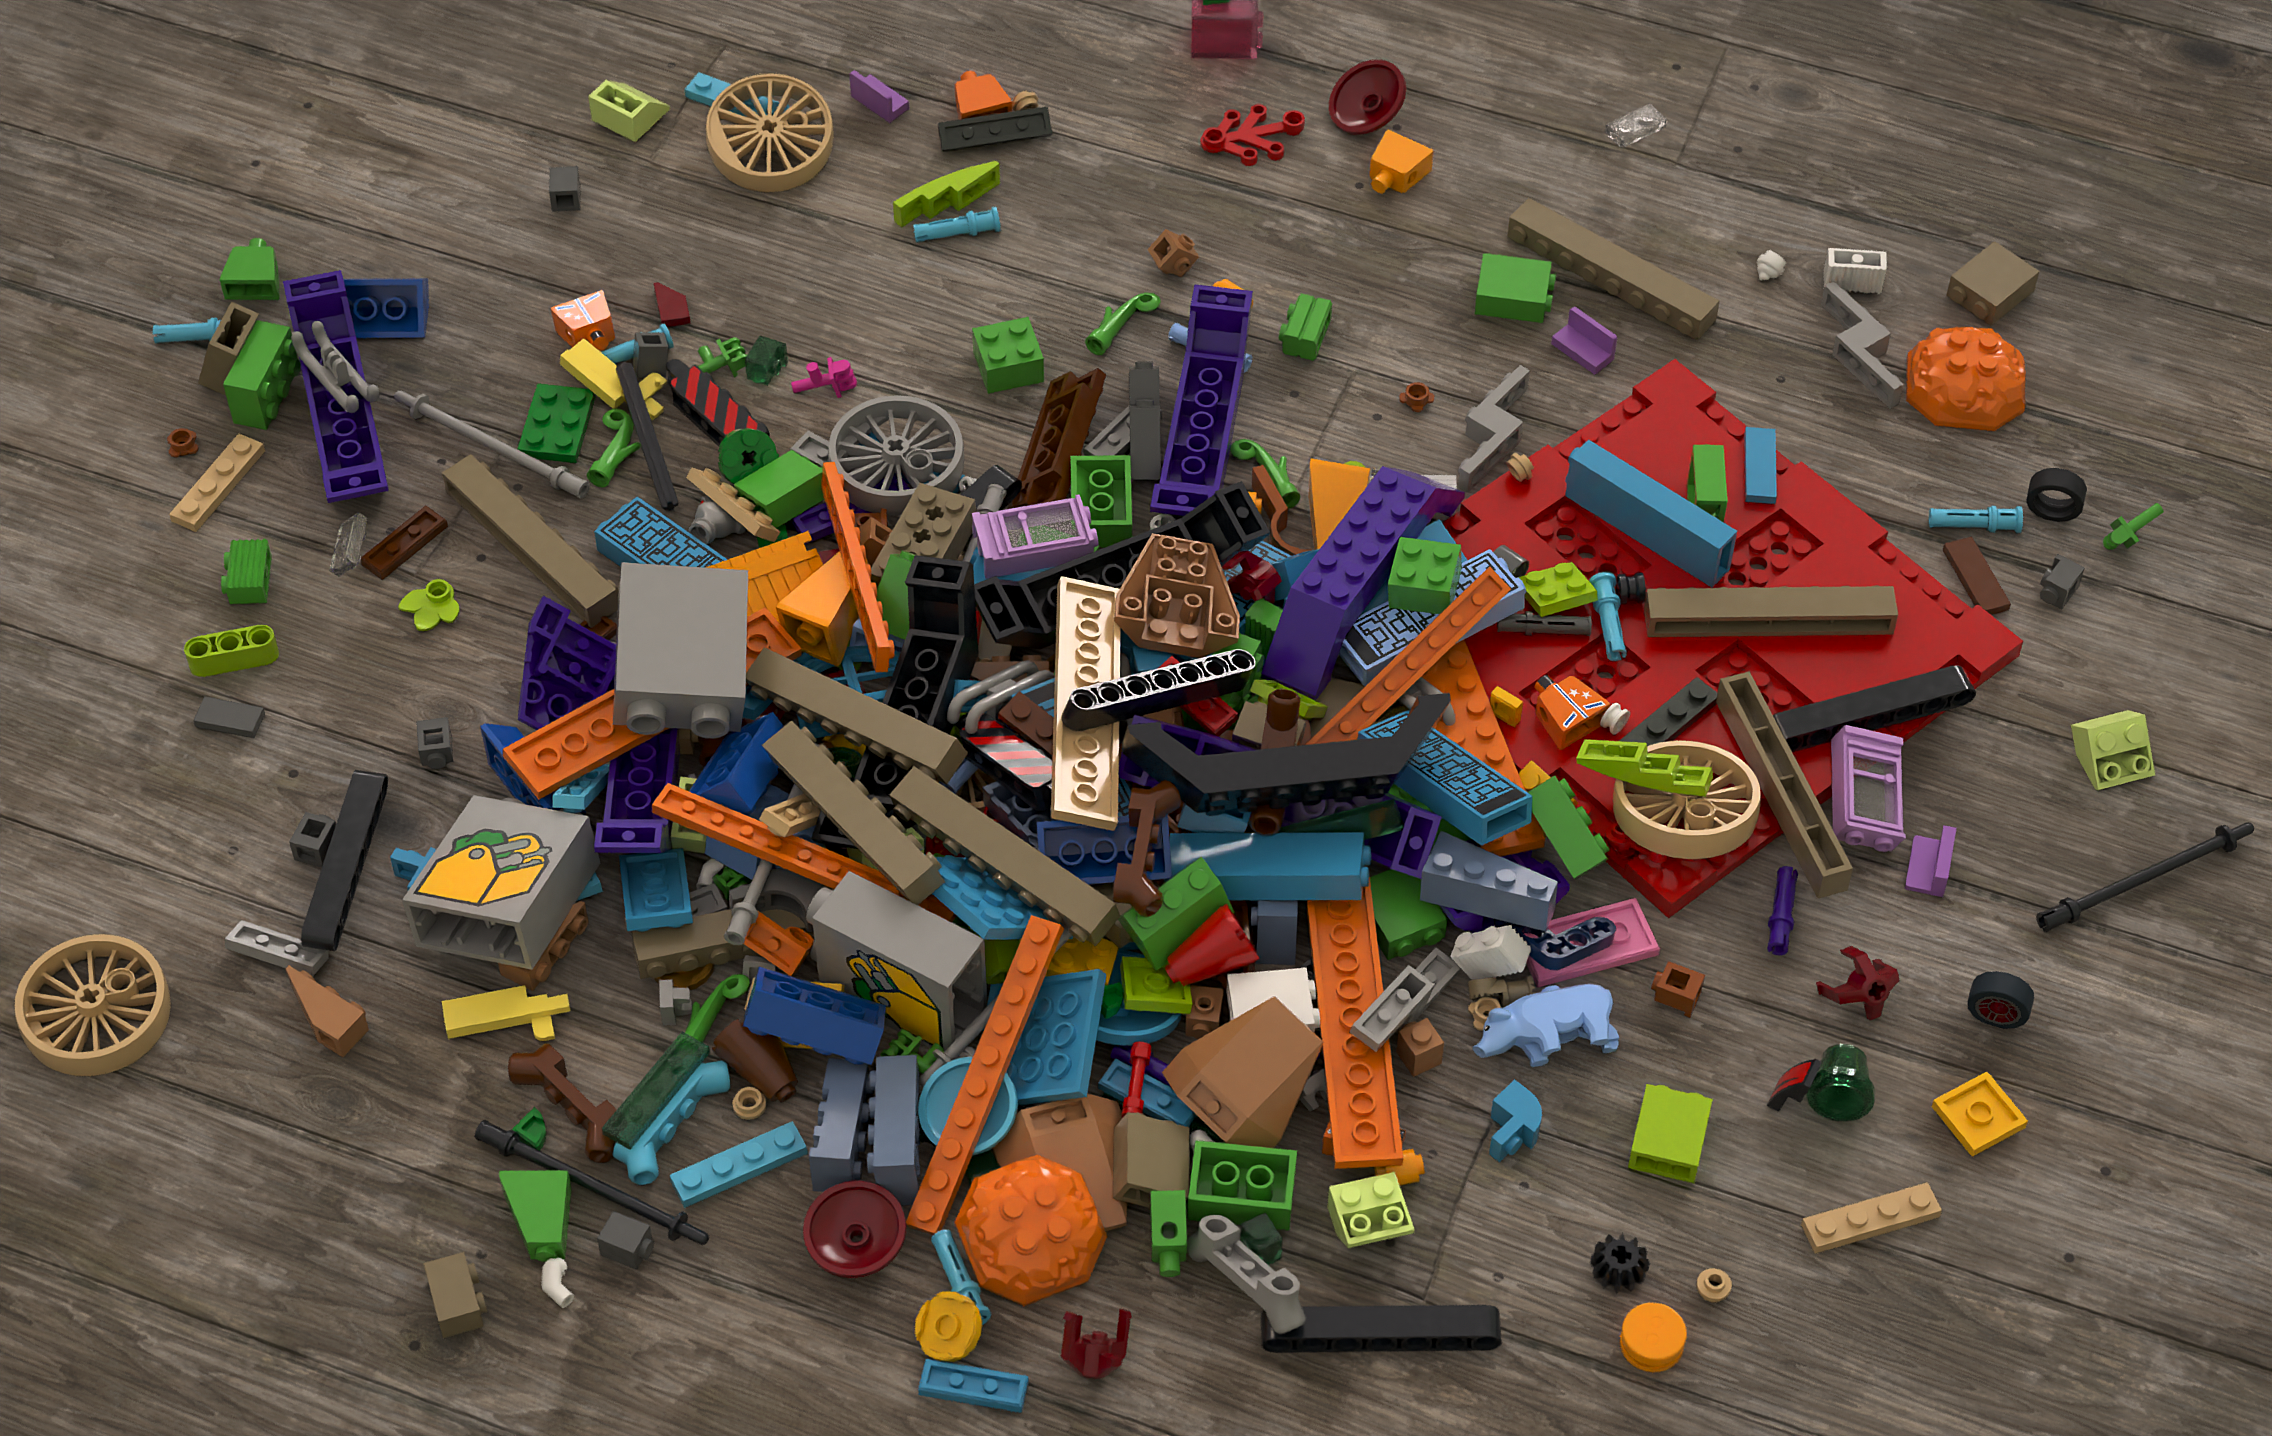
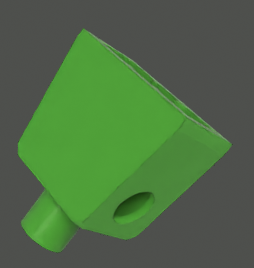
(251, 273)
(1168, 1230)

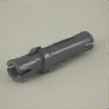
(1533, 623)

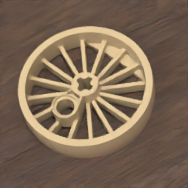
(769, 132)
(1704, 817)
(92, 1006)

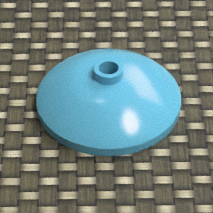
(939, 1097)

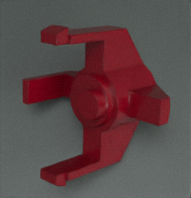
(1256, 579)
(1865, 984)
(1094, 1353)

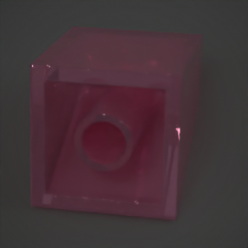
(1226, 30)

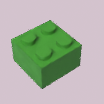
(1008, 355)
(1424, 575)

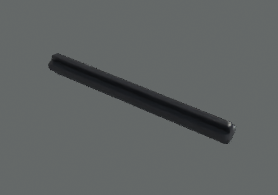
(647, 436)

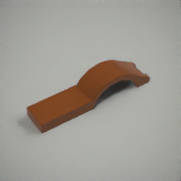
(1274, 508)

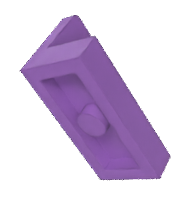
(877, 96)
(1586, 341)
(1930, 863)

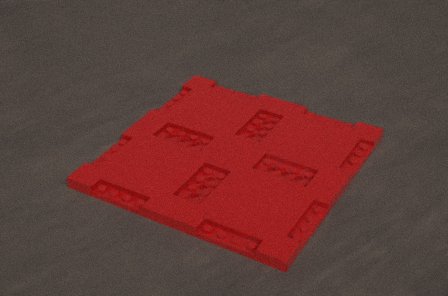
(1825, 546)

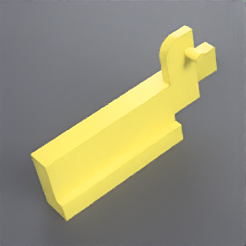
(600, 377)
(503, 1010)

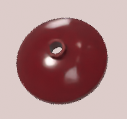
(1367, 97)
(851, 1211)

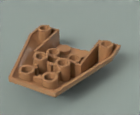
(1177, 599)
(1247, 1074)
(1076, 1136)

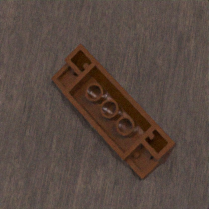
(1058, 436)

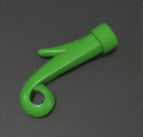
(1101, 338)
(1247, 449)
(603, 469)
(703, 1017)

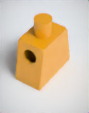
(1399, 163)

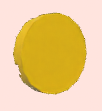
(948, 1326)

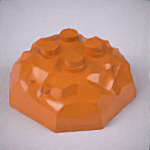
(1966, 379)
(1030, 1230)

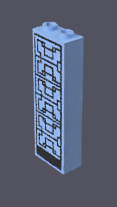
(1386, 631)

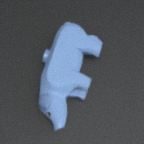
(1548, 1019)

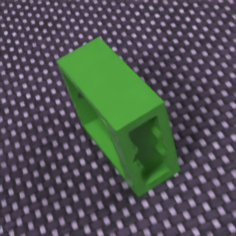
(1707, 480)

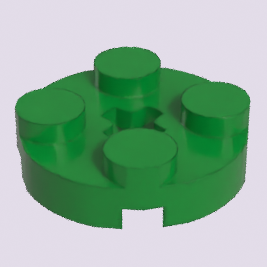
(745, 440)

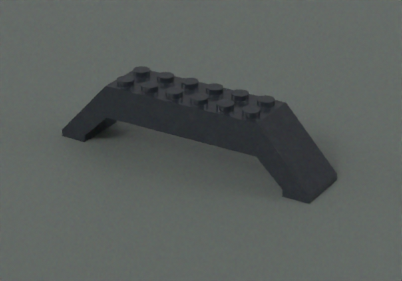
(1026, 609)
(934, 654)
(1284, 773)

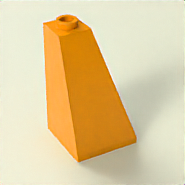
(1332, 494)
(821, 612)

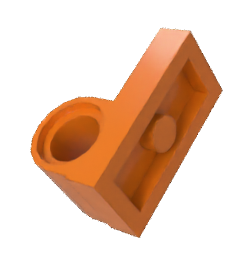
(780, 946)

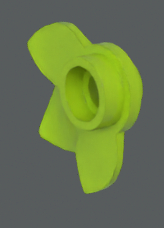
(431, 607)

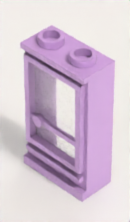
(1033, 536)
(1867, 788)

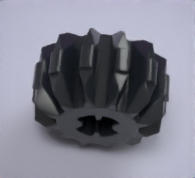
(1628, 1253)

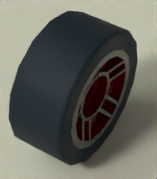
(2000, 999)

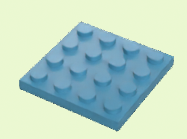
(982, 902)
(1058, 1038)

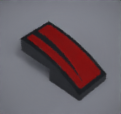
(1794, 1083)

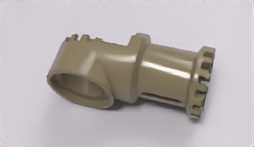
(1506, 991)

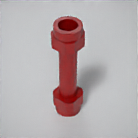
(1139, 1059)

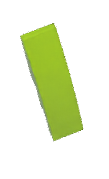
(953, 190)
(1636, 766)

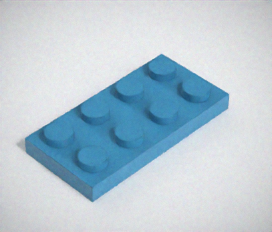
(655, 890)

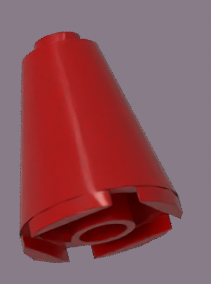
(1211, 950)

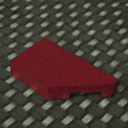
(671, 306)

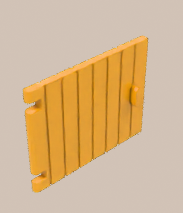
(775, 571)

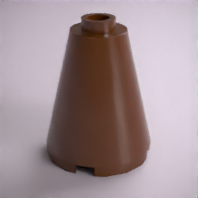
(758, 1060)

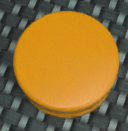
(1653, 1337)

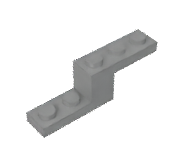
(1861, 344)
(1493, 428)
(1405, 999)

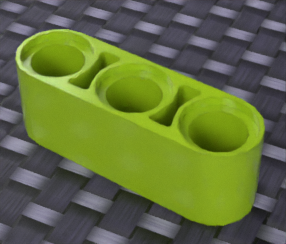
(231, 650)

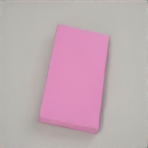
(1631, 942)

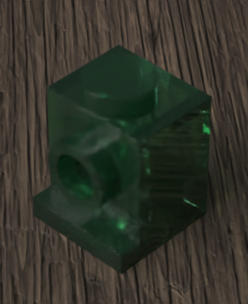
(765, 360)
(1262, 1238)

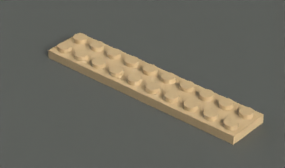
(1086, 654)

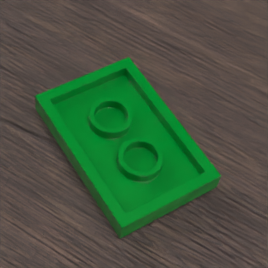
(557, 423)

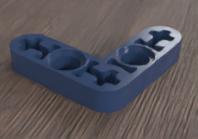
(1548, 945)

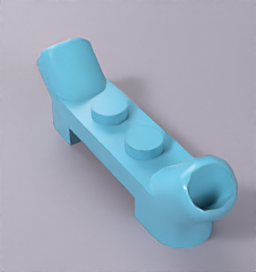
(641, 1159)

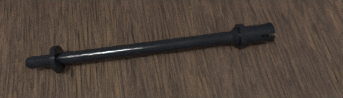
(2070, 910)
(509, 1143)

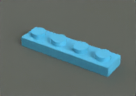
(706, 89)
(582, 791)
(738, 1164)

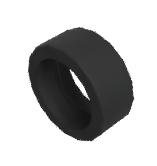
(2057, 480)

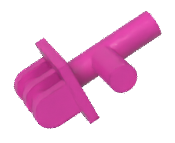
(839, 375)

